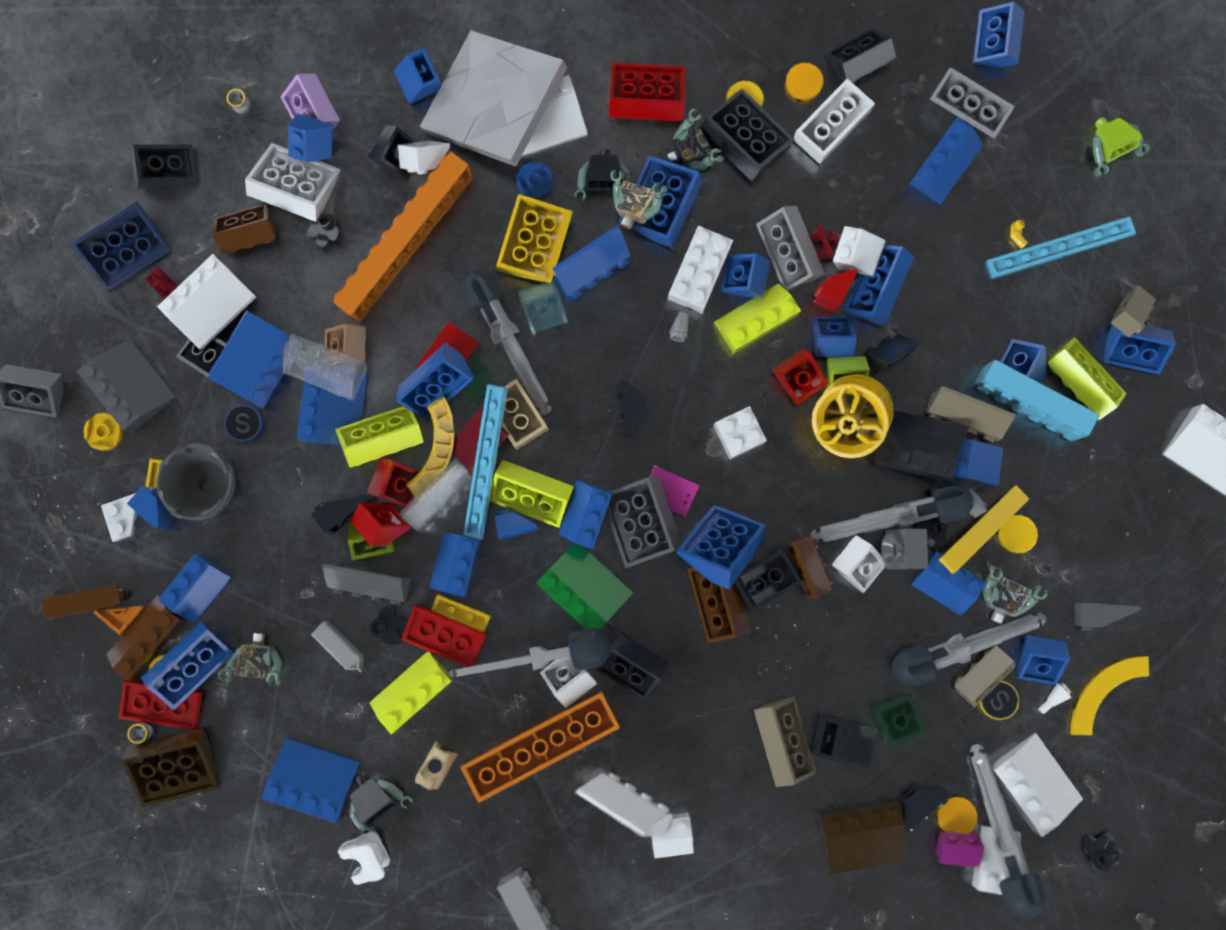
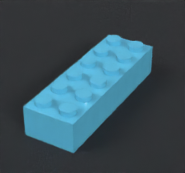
(1035, 400)

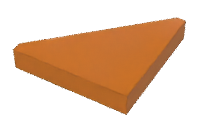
(119, 618)

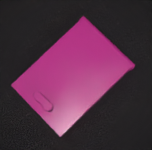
(678, 491)

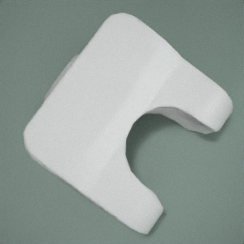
(371, 855)

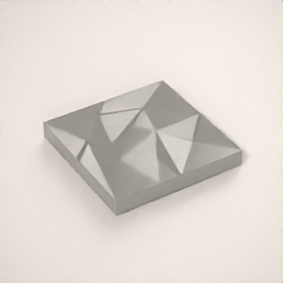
(493, 97)

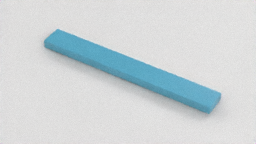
(1061, 247)
(485, 461)

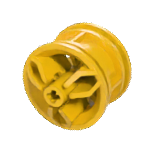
(852, 416)

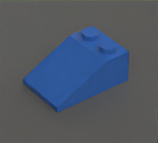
(980, 463)

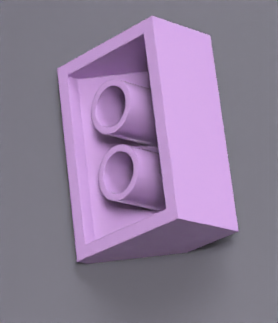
(309, 99)

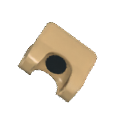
(435, 767)

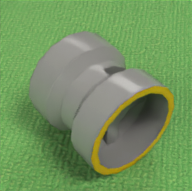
(236, 97)
(136, 732)

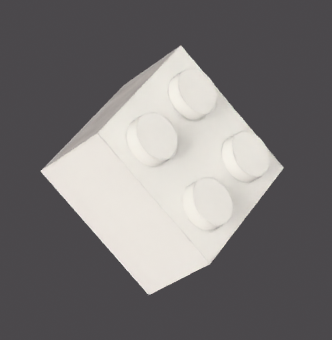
(739, 432)

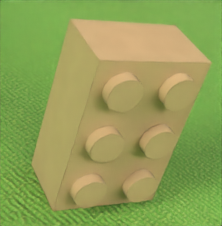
(521, 417)

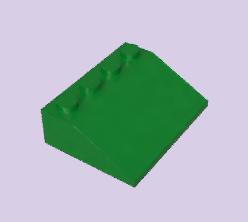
(584, 587)

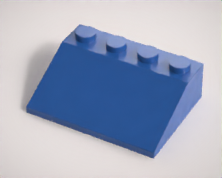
(682, 189)
(592, 264)
(251, 360)
(326, 411)
(722, 545)
(311, 780)

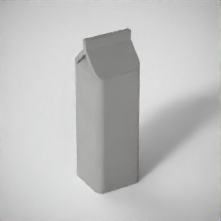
(339, 646)

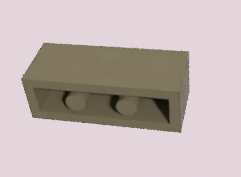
(1134, 311)
(984, 675)

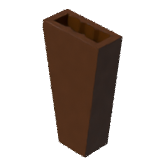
(82, 602)

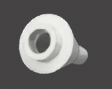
(1058, 695)

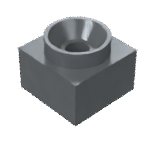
(905, 549)

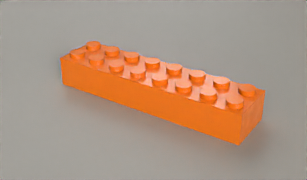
(540, 746)

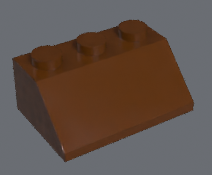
(244, 229)
(810, 567)

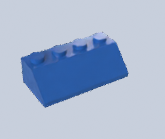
(948, 161)
(875, 295)
(438, 377)
(186, 666)

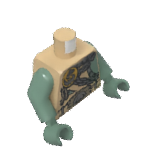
(635, 201)

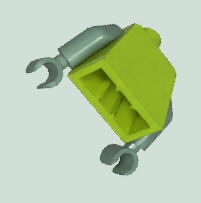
(1114, 140)

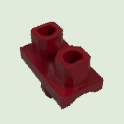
(821, 235)
(161, 282)

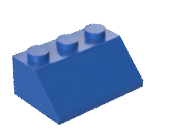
(999, 35)
(1141, 351)
(585, 514)
(455, 564)
(194, 588)
(954, 590)

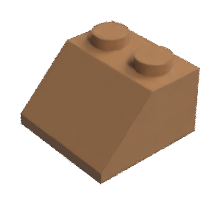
(347, 340)

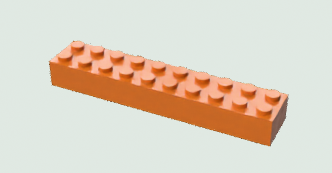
(403, 237)

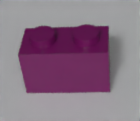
(959, 849)

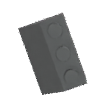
(31, 390)

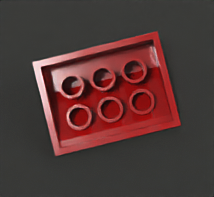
(647, 91)

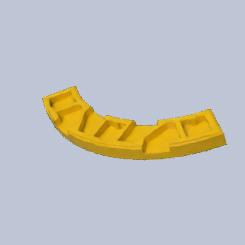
(441, 448)
(1100, 686)

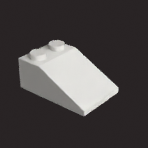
(990, 872)

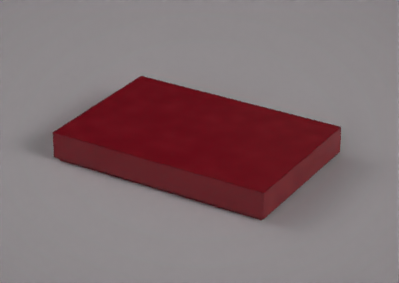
(467, 441)

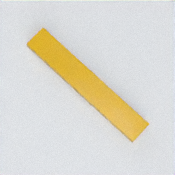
(983, 529)

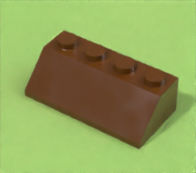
(719, 608)
(144, 640)

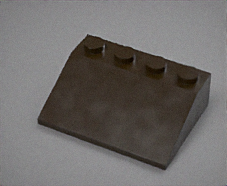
(171, 767)
(864, 836)

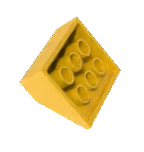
(533, 239)

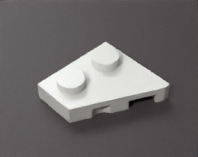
(120, 518)

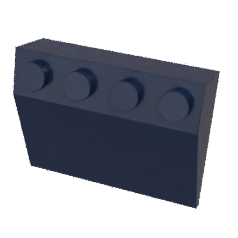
(121, 245)

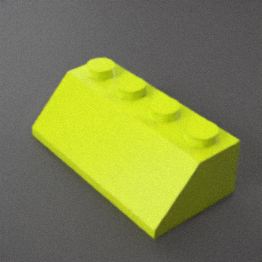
(757, 318)
(1086, 378)
(379, 436)
(530, 493)
(410, 692)

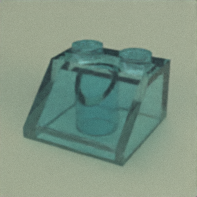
(542, 306)

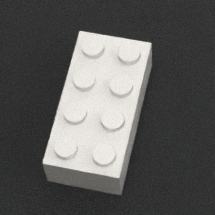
(833, 121)
(700, 269)

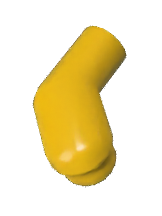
(1016, 233)

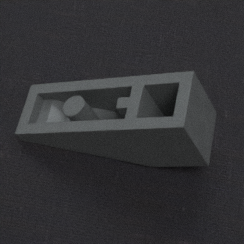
(1099, 615)

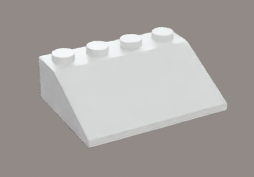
(560, 121)
(291, 182)
(206, 301)
(1201, 446)
(1036, 785)
(627, 804)

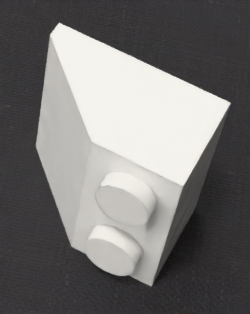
(421, 156)
(858, 251)
(859, 563)
(566, 681)
(676, 838)

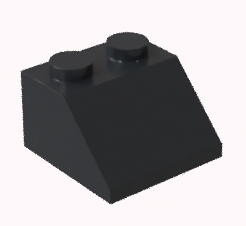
(386, 150)

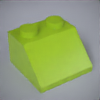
(844, 366)

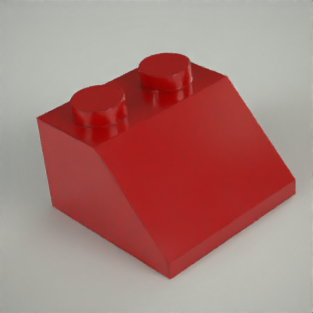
(832, 292)
(800, 376)
(390, 482)
(379, 523)

